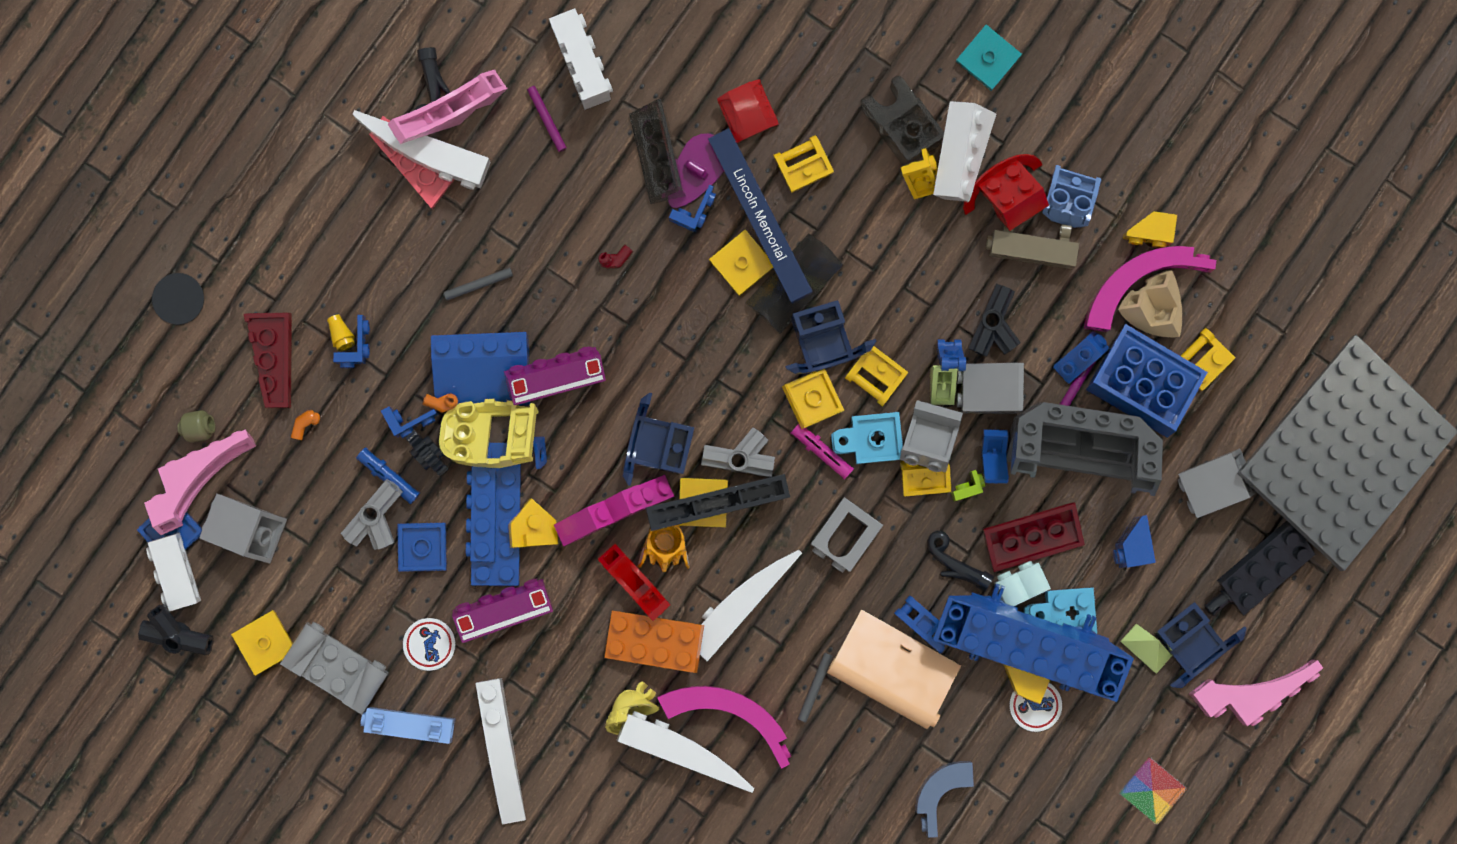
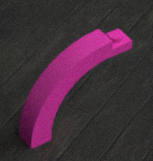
(1108, 296)
(718, 698)

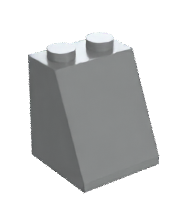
(991, 388)
(1215, 484)
(243, 528)

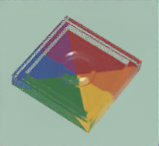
(1153, 790)

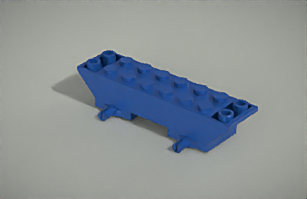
(1053, 651)

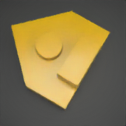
(532, 527)

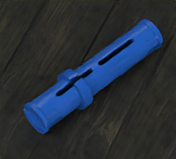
(382, 471)

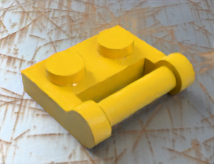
(806, 171)
(1213, 361)
(882, 369)

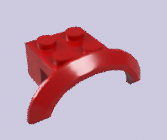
(1011, 190)

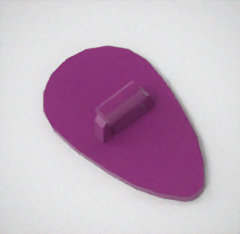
(698, 169)

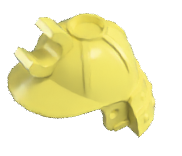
(627, 703)

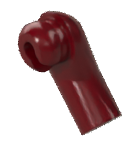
(613, 261)

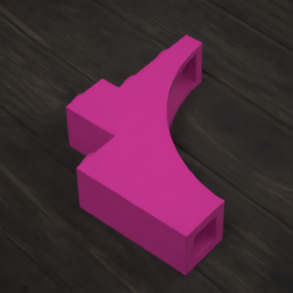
(613, 510)

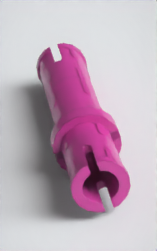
(844, 468)

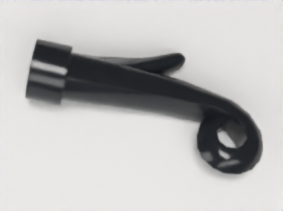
(432, 75)
(958, 569)

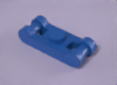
(951, 355)
(923, 624)

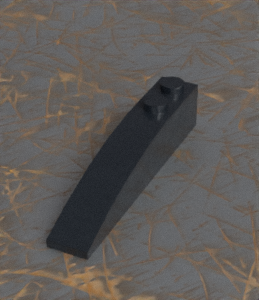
(717, 502)

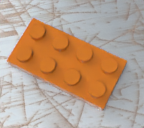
(655, 642)

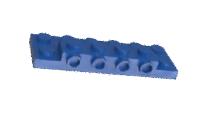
(493, 505)

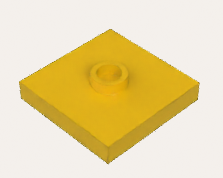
(741, 262)
(813, 398)
(692, 487)
(263, 642)

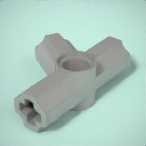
(748, 449)
(376, 527)

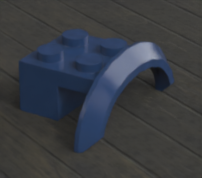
(824, 339)
(656, 443)
(1194, 642)

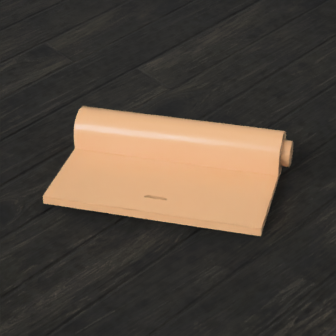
(899, 679)

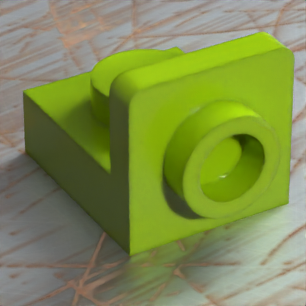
(965, 490)

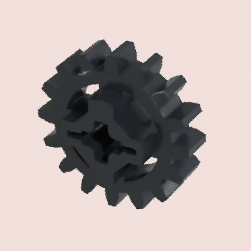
(426, 453)

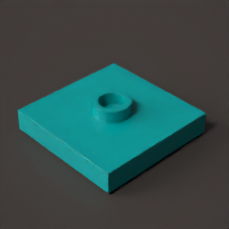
(988, 57)

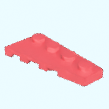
(423, 180)

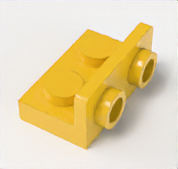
(921, 175)
(922, 481)

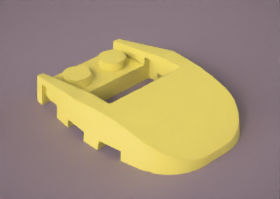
(467, 433)

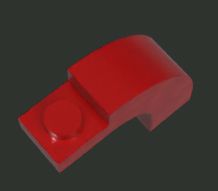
(634, 582)

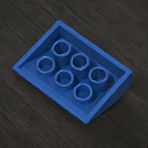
(475, 364)
(1147, 381)

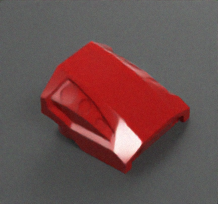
(747, 110)

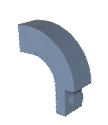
(935, 785)

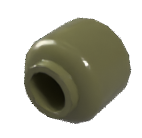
(196, 426)

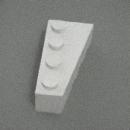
(580, 59)
(962, 150)

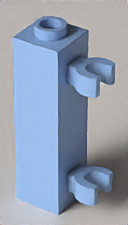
(408, 725)

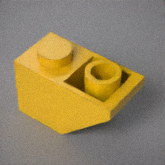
(1155, 229)
(1027, 684)

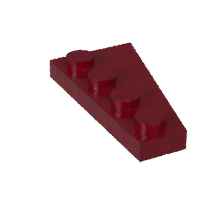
(272, 350)

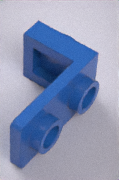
(1081, 356)
(348, 359)
(994, 456)

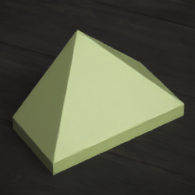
(1146, 648)

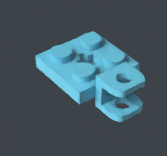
(859, 438)
(1060, 601)

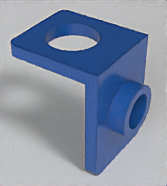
(539, 444)

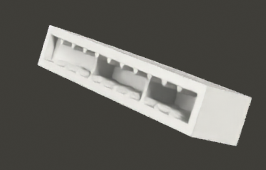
(432, 154)
(730, 613)
(671, 746)
(500, 750)

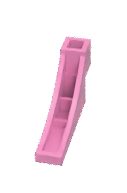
(449, 109)
(188, 475)
(1252, 700)

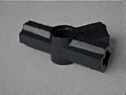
(1001, 332)
(173, 635)

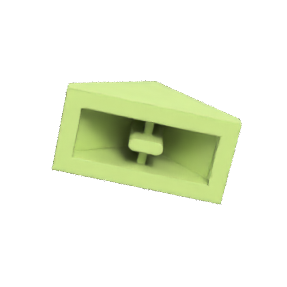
(942, 386)

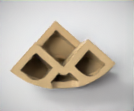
(1155, 306)

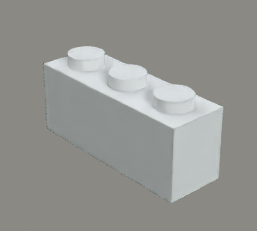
(173, 572)

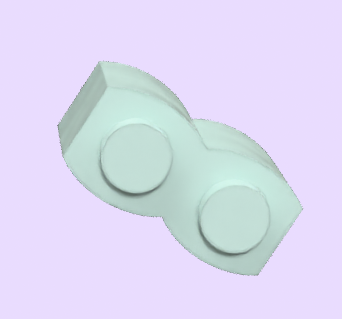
(1023, 584)

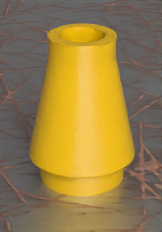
(340, 334)

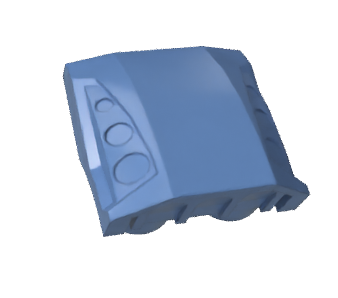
(1071, 198)

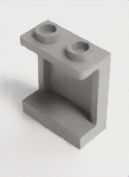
(931, 436)

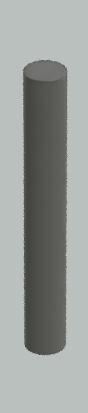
(477, 284)
(815, 687)

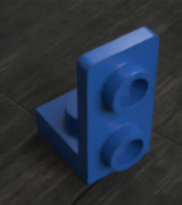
(683, 217)
(395, 419)

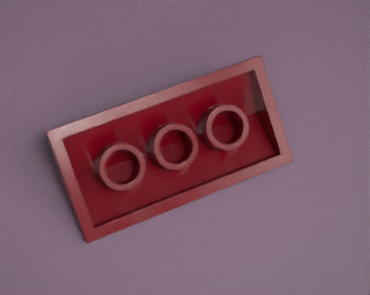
(1033, 537)

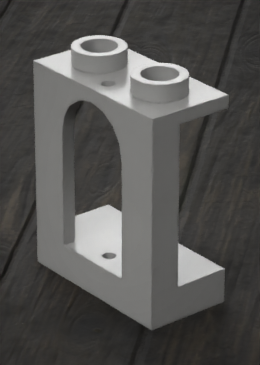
(820, 542)

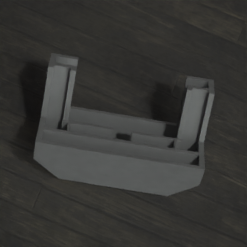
(1087, 444)

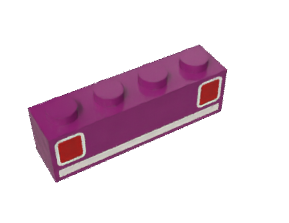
(554, 375)
(502, 610)

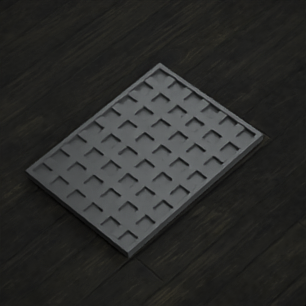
(1347, 452)

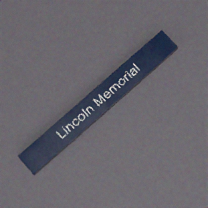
(760, 216)

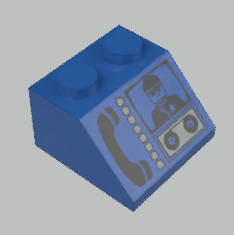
(1135, 545)

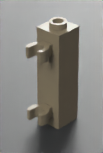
(1034, 249)

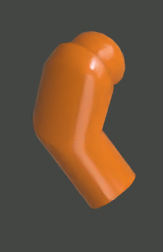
(442, 403)
(302, 421)

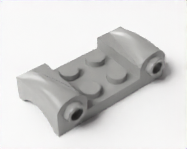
(334, 667)

